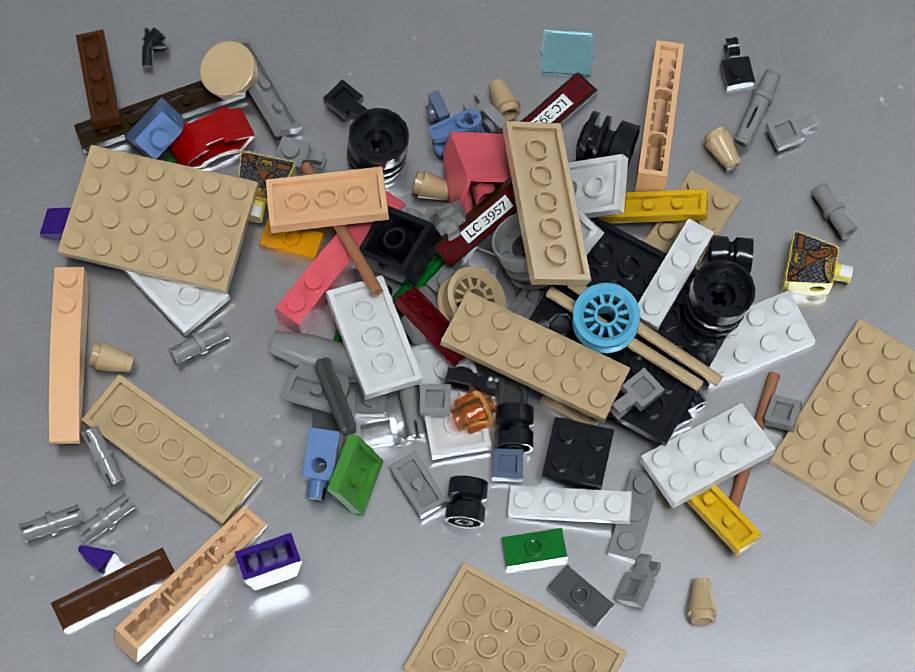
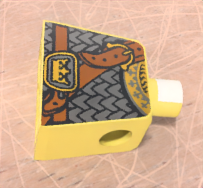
(259, 169)
(813, 266)

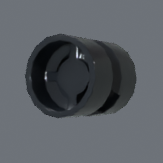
(738, 251)
(514, 424)
(466, 501)

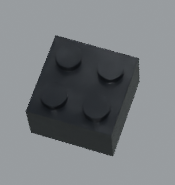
(400, 246)
(576, 455)

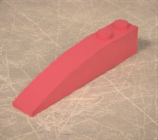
(325, 273)

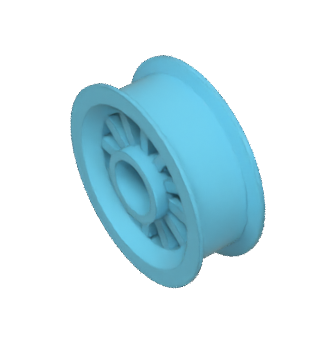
(613, 293)

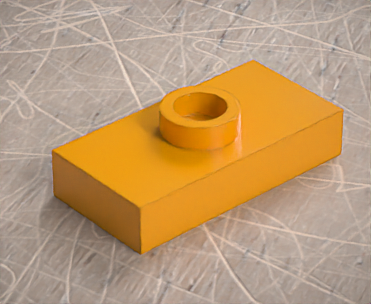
(298, 244)

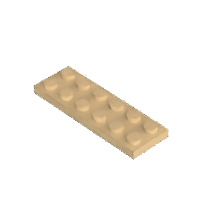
(546, 204)
(535, 356)
(172, 450)

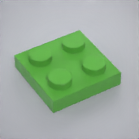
(355, 474)

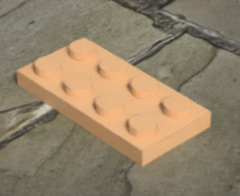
(326, 199)

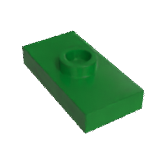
(534, 548)

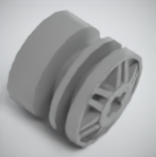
(510, 251)

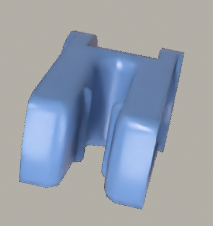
(440, 131)

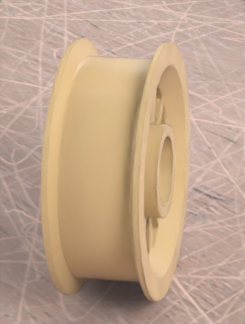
(471, 279)

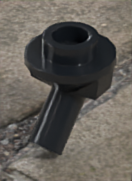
(152, 40)

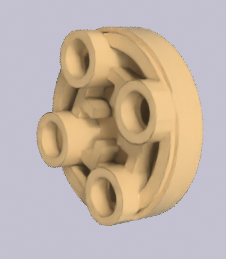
(228, 69)

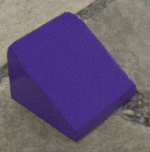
(54, 222)
(99, 559)

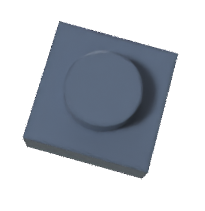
(436, 107)
(507, 465)

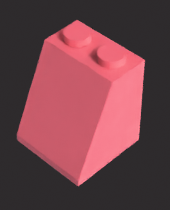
(474, 166)

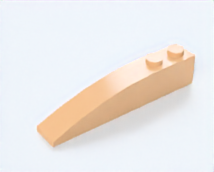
(659, 117)
(67, 354)
(187, 585)

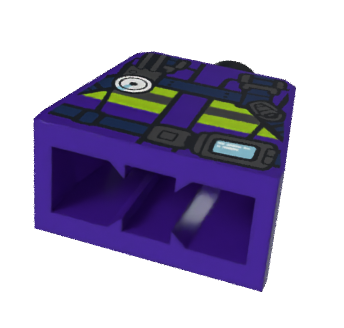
(269, 561)

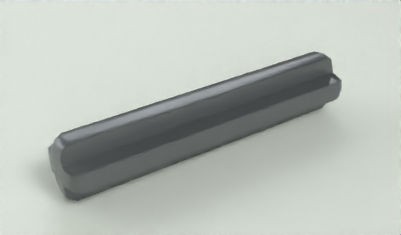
(335, 396)

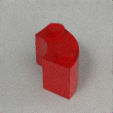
(212, 137)

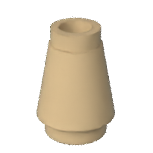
(504, 100)
(723, 147)
(430, 186)
(109, 358)
(702, 603)

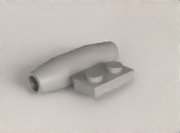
(304, 351)

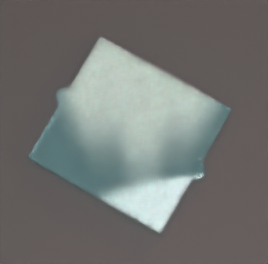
(567, 53)

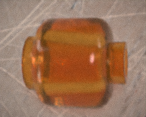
(473, 412)

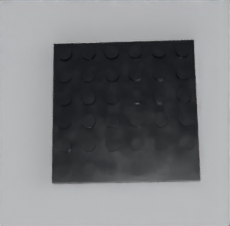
(632, 264)

